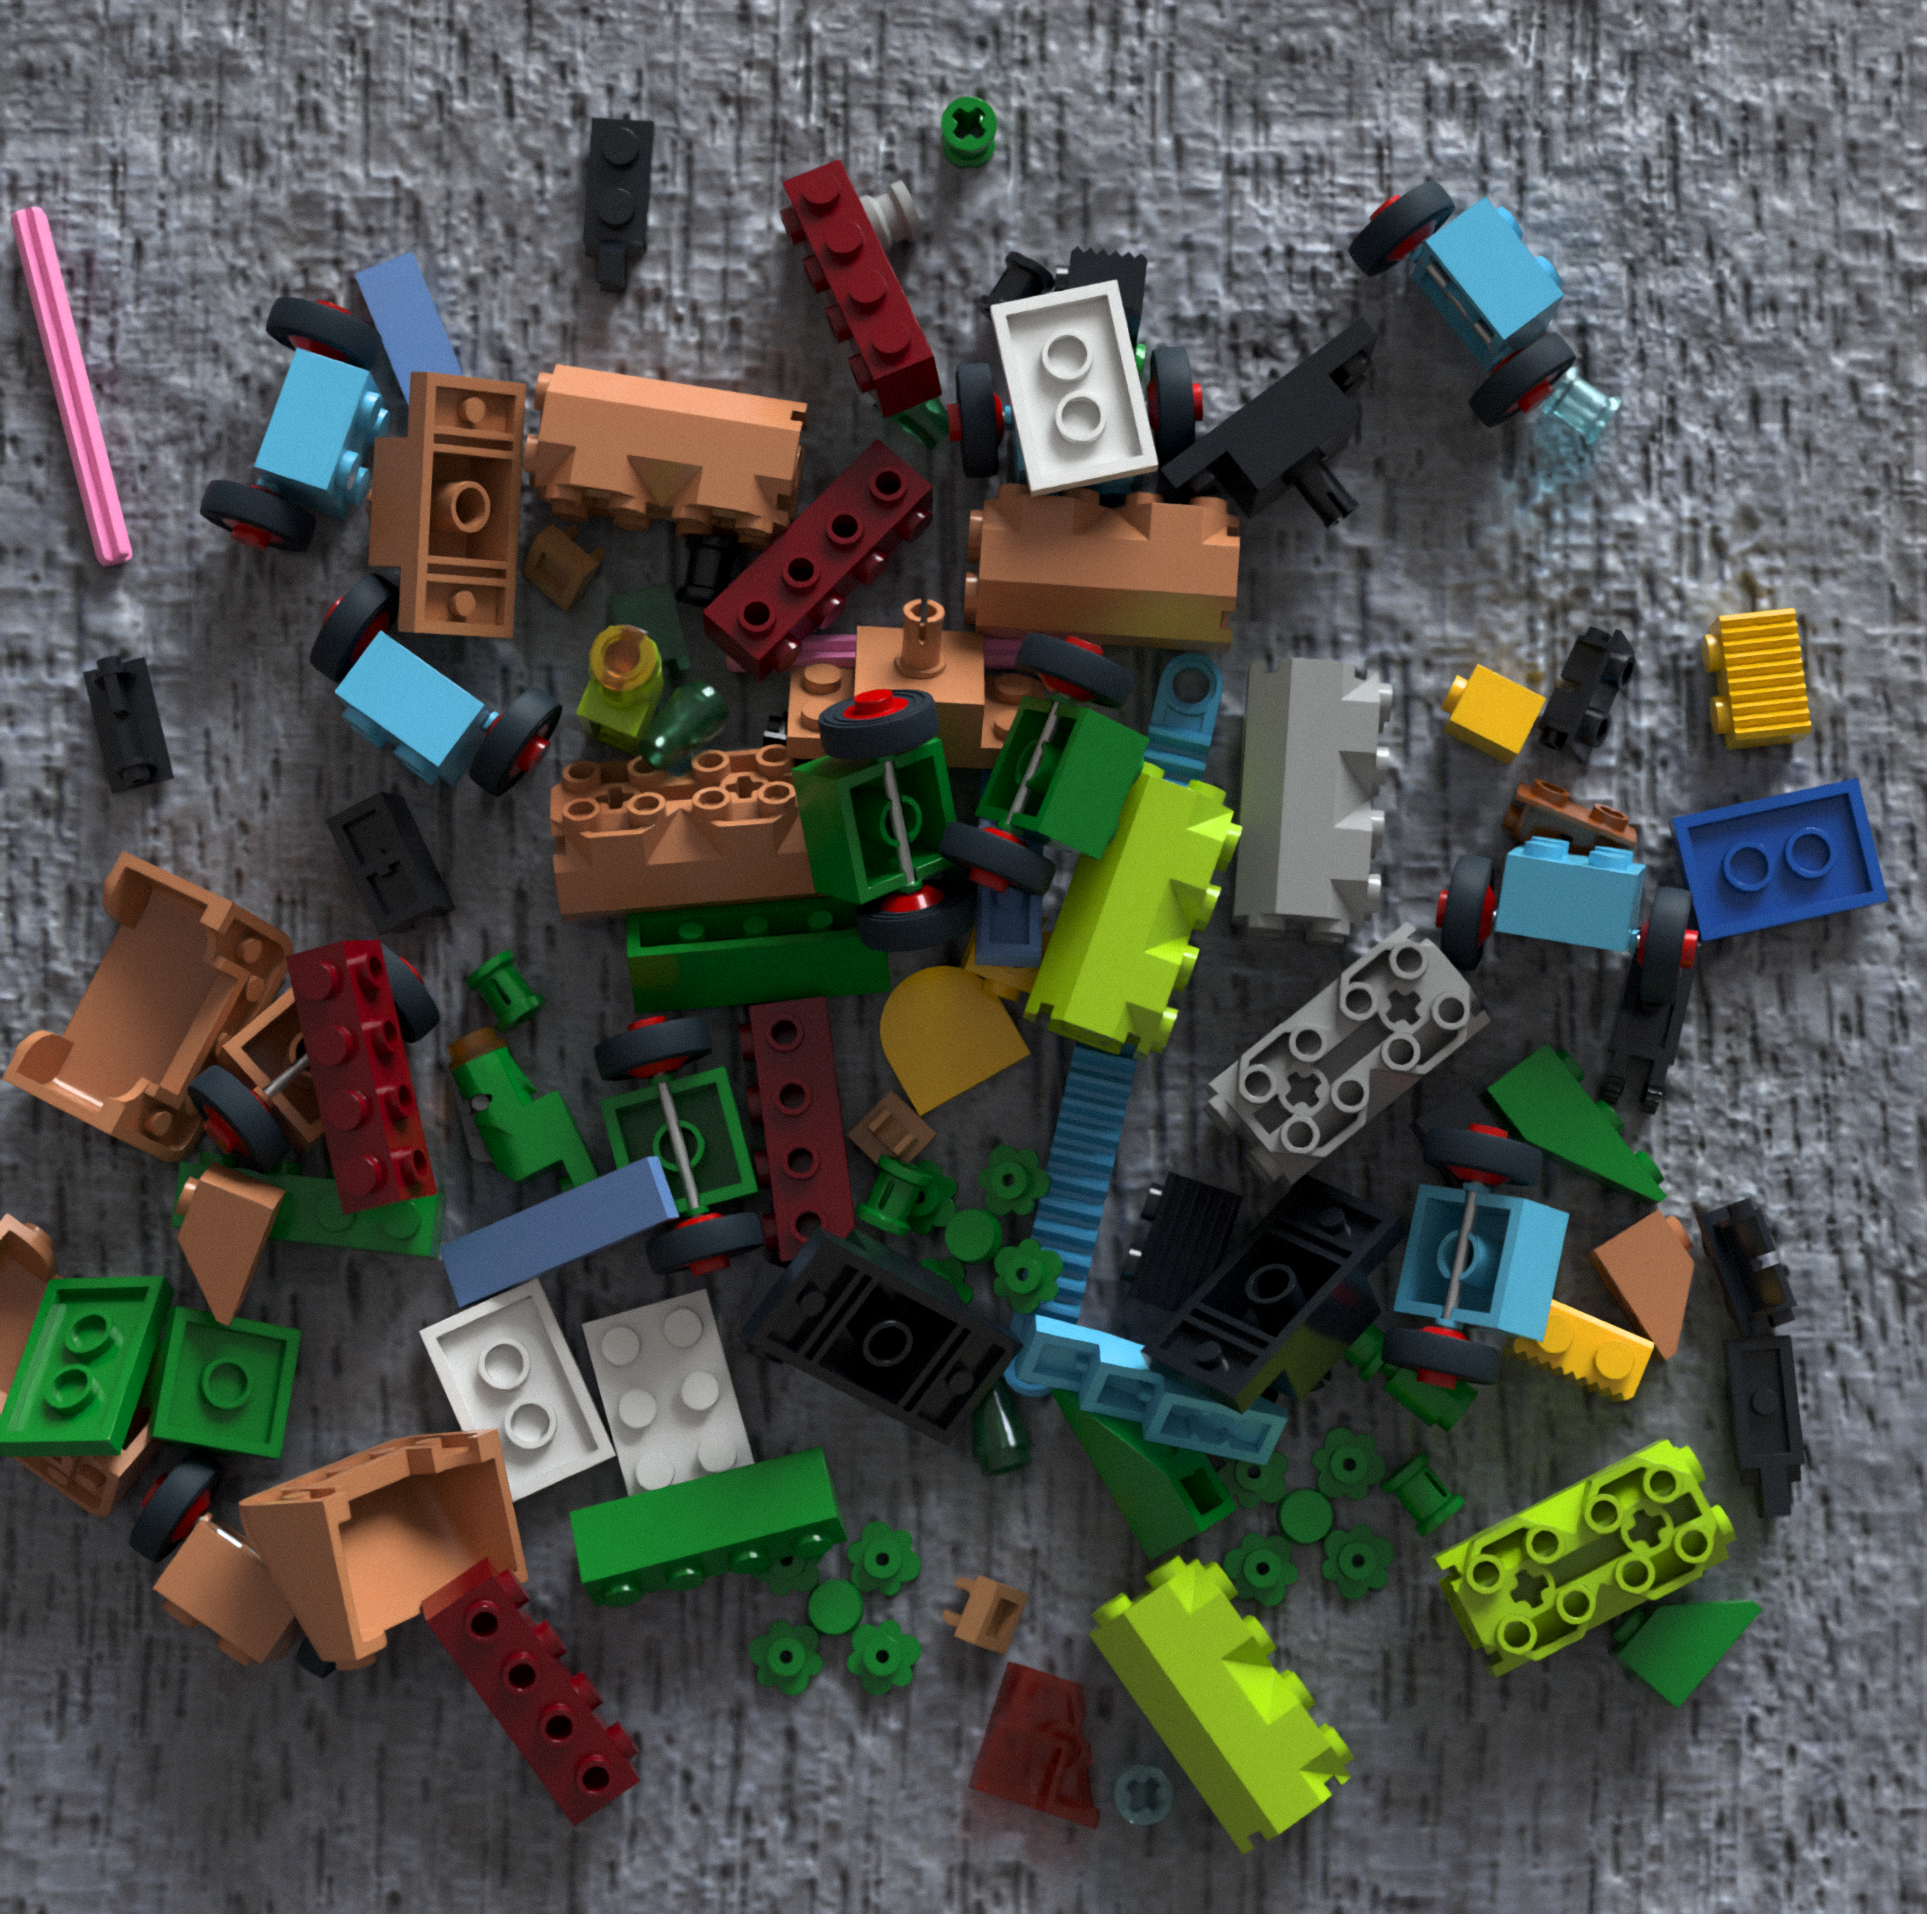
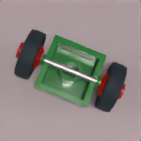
(1056, 773)
(878, 817)
(693, 1132)

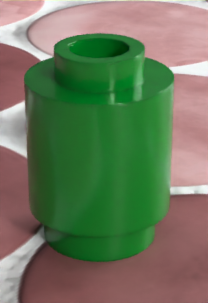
(1425, 1401)

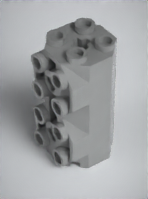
(1308, 801)
(1344, 1057)

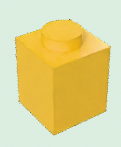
(1491, 713)

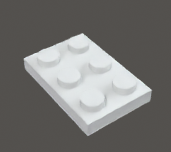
(1074, 388)
(516, 1374)
(668, 1392)

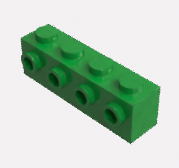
(758, 962)
(314, 1214)
(708, 1528)

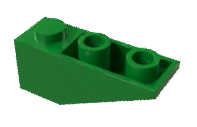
(1551, 1111)
(1158, 1487)

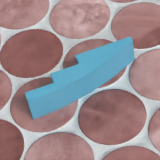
(1118, 1384)

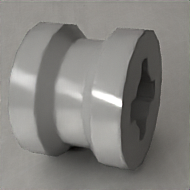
(893, 216)

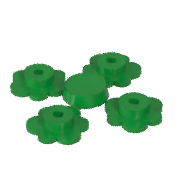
(977, 1235)
(1307, 1518)
(836, 1611)

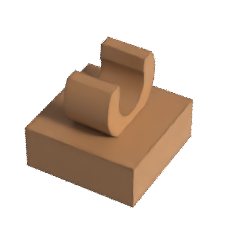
(561, 566)
(892, 1130)
(989, 1613)

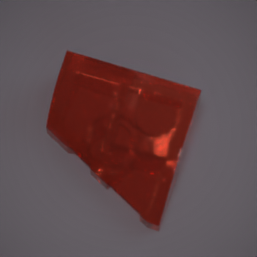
(1038, 1746)

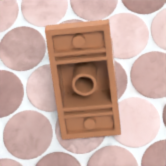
(452, 505)
(949, 665)

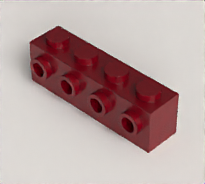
(862, 289)
(819, 562)
(361, 1075)
(801, 1122)
(531, 1689)

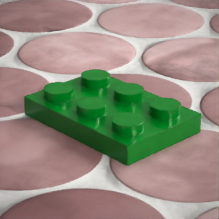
(84, 1366)

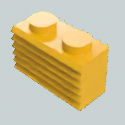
(1757, 679)
(1586, 1352)

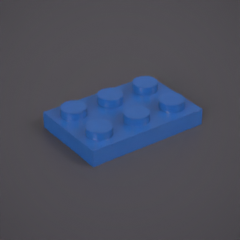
(1778, 860)

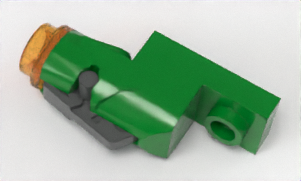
(504, 1120)

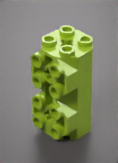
(1131, 918)
(1584, 1556)
(1220, 1700)

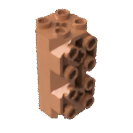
(666, 453)
(1104, 573)
(673, 843)

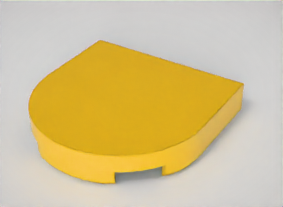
(946, 1036)

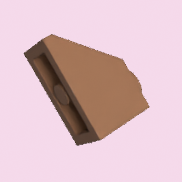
(226, 1233)
(1649, 1277)

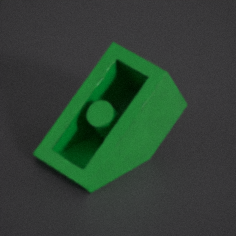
(1678, 1643)

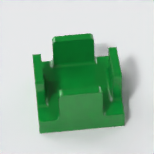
(221, 1385)

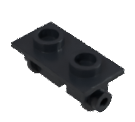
(1601, 672)
(128, 723)
(1752, 1295)

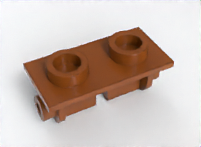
(1549, 814)

